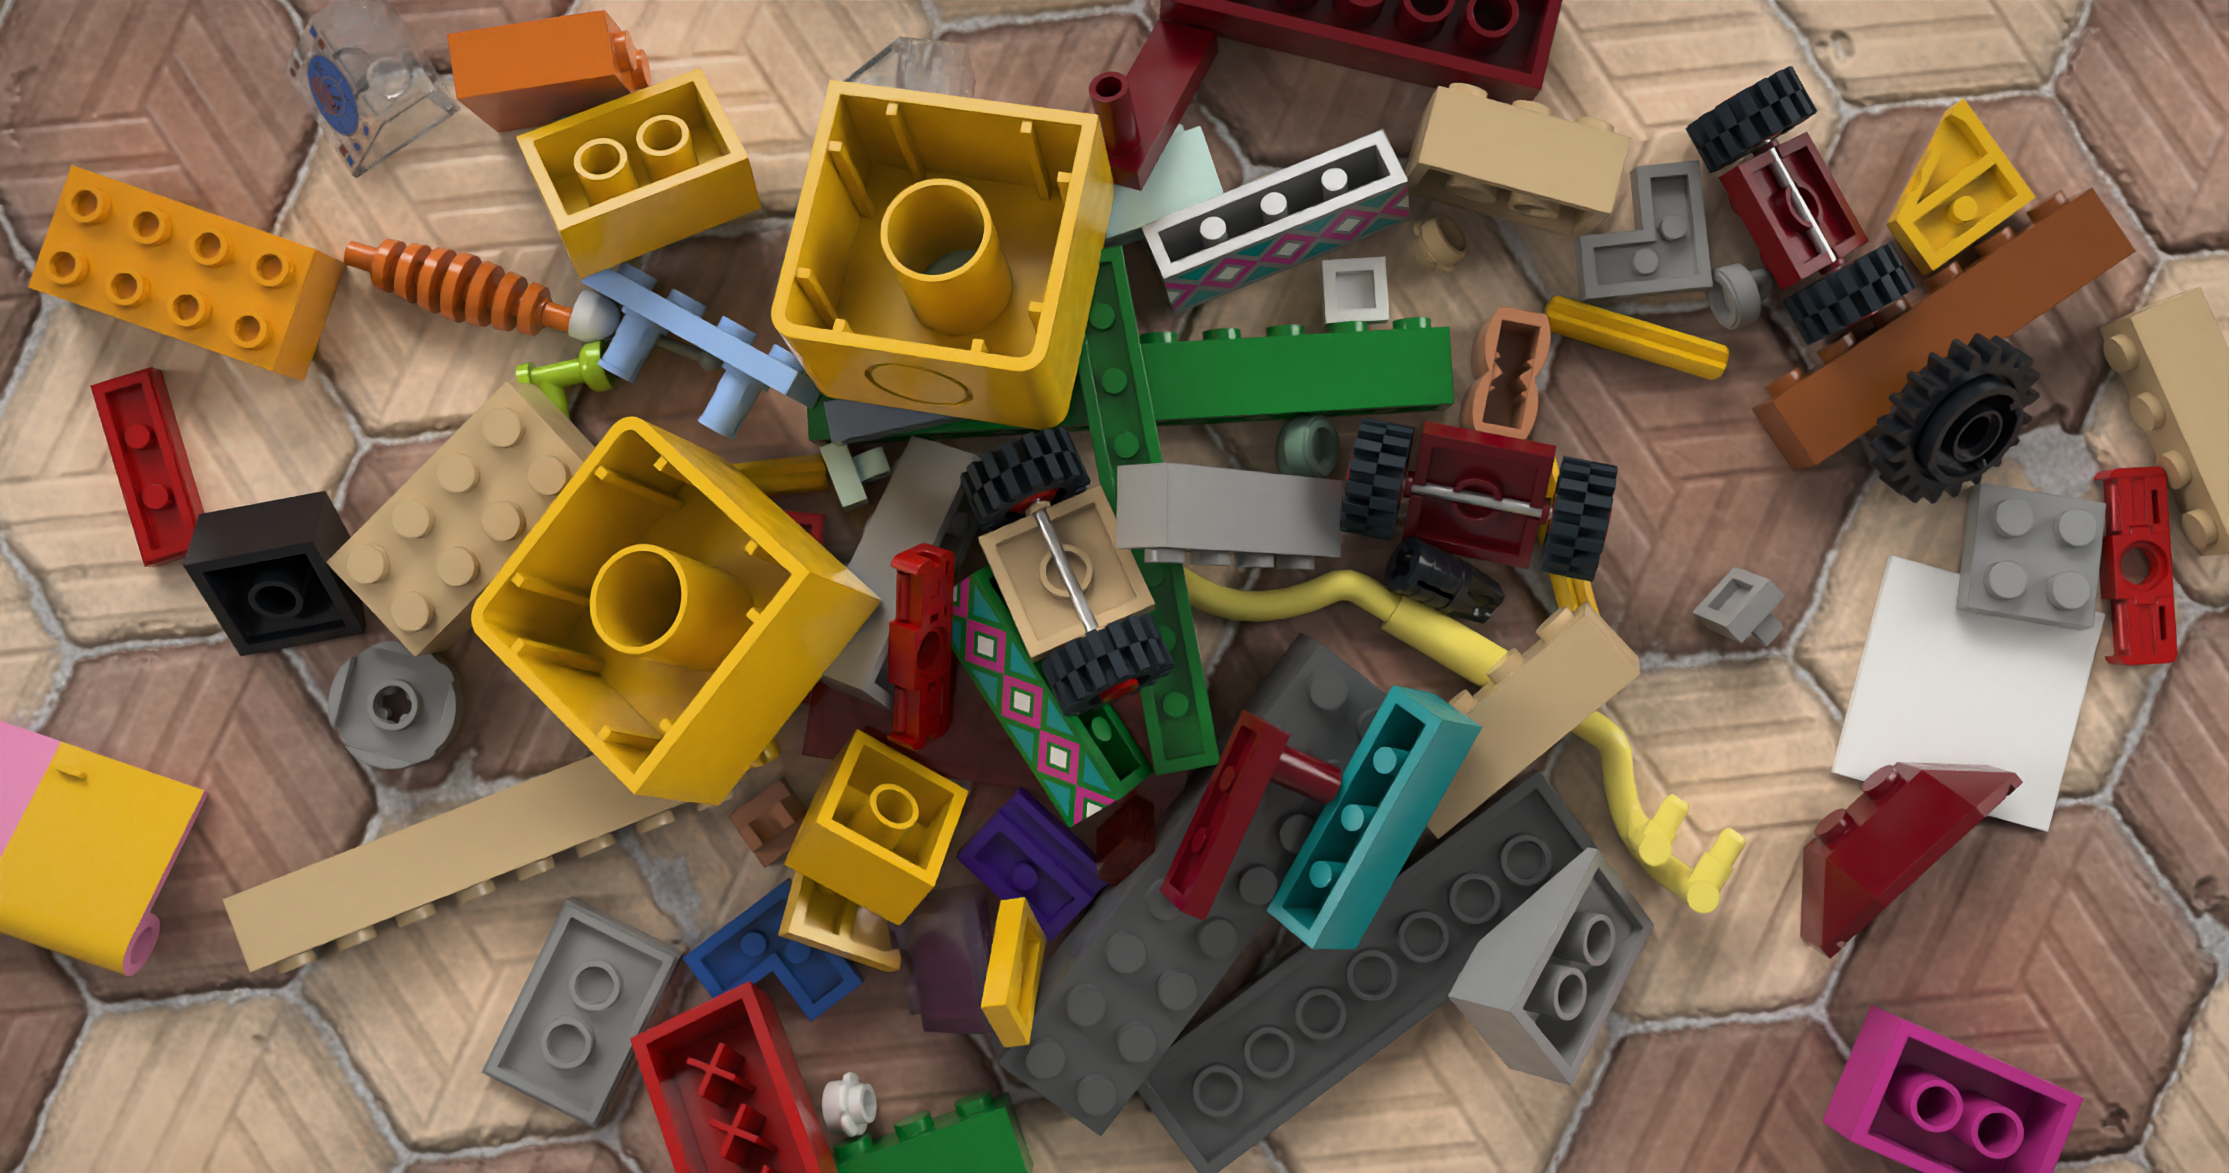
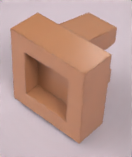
(770, 821)

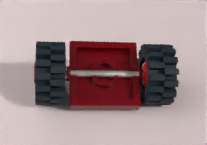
(1796, 207)
(1479, 496)

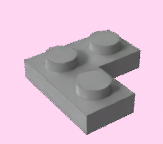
(1666, 249)

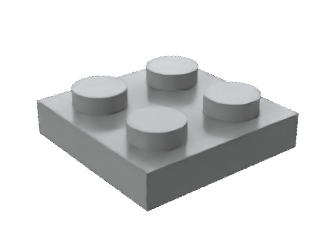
(2031, 556)

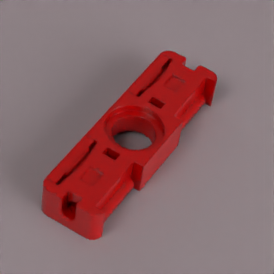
(2143, 611)
(922, 617)

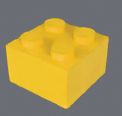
(877, 828)

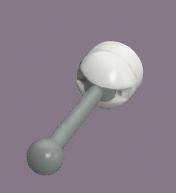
(598, 318)

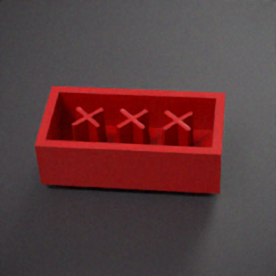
(731, 1089)

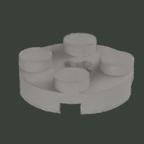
(366, 724)

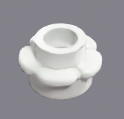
(848, 1105)

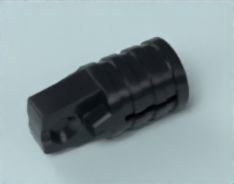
(1442, 581)

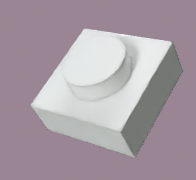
(1354, 290)

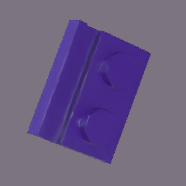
(1033, 857)

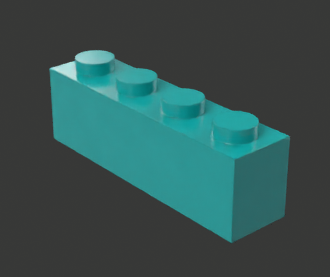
(1373, 819)

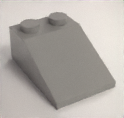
(1554, 969)

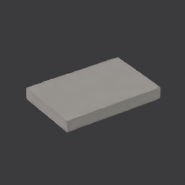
(579, 1010)

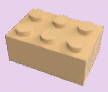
(1515, 161)

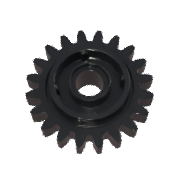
(1955, 418)

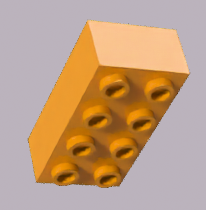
(187, 273)

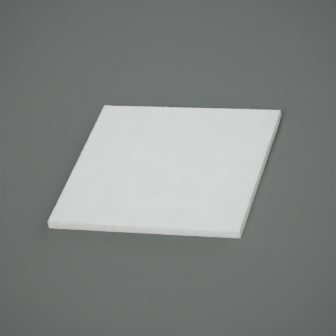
(1965, 690)

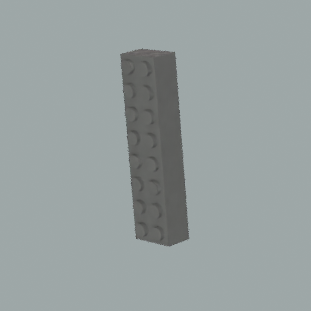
(1139, 963)

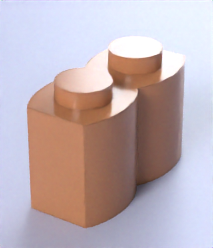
(1504, 363)

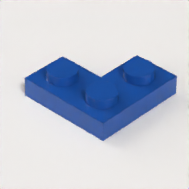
(751, 949)

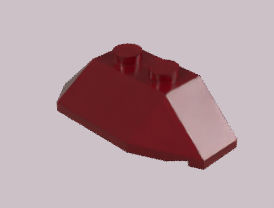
(1888, 841)

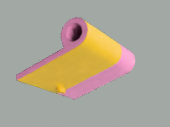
(86, 849)

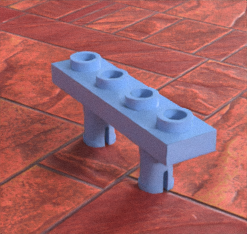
(746, 367)

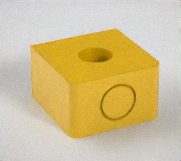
(930, 175)
(596, 596)

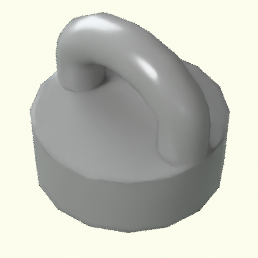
(1738, 294)

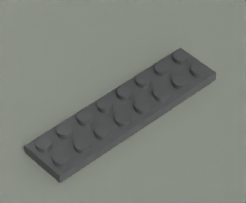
(1334, 1009)

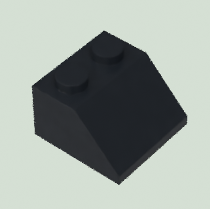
(270, 576)

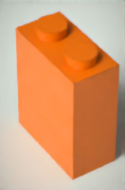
(545, 68)

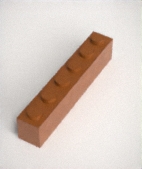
(1993, 295)

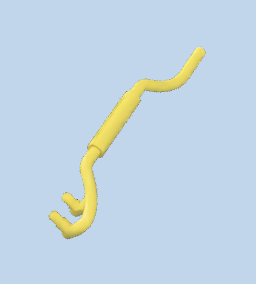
(1471, 657)

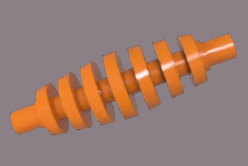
(459, 286)

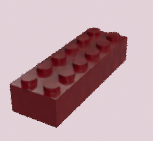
(1421, 42)

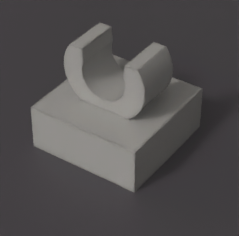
(1742, 607)

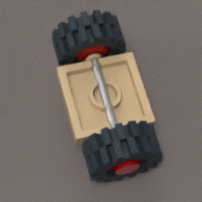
(1063, 573)

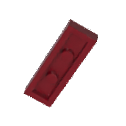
(1147, 105)
(1248, 763)

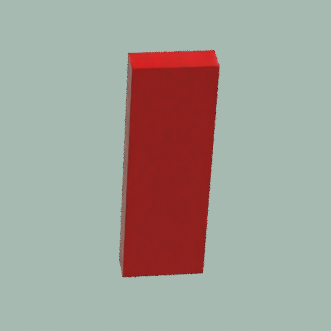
(150, 463)

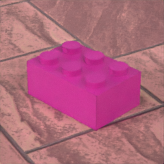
(1946, 1103)

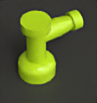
(556, 376)

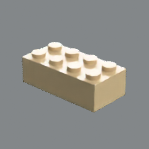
(462, 517)

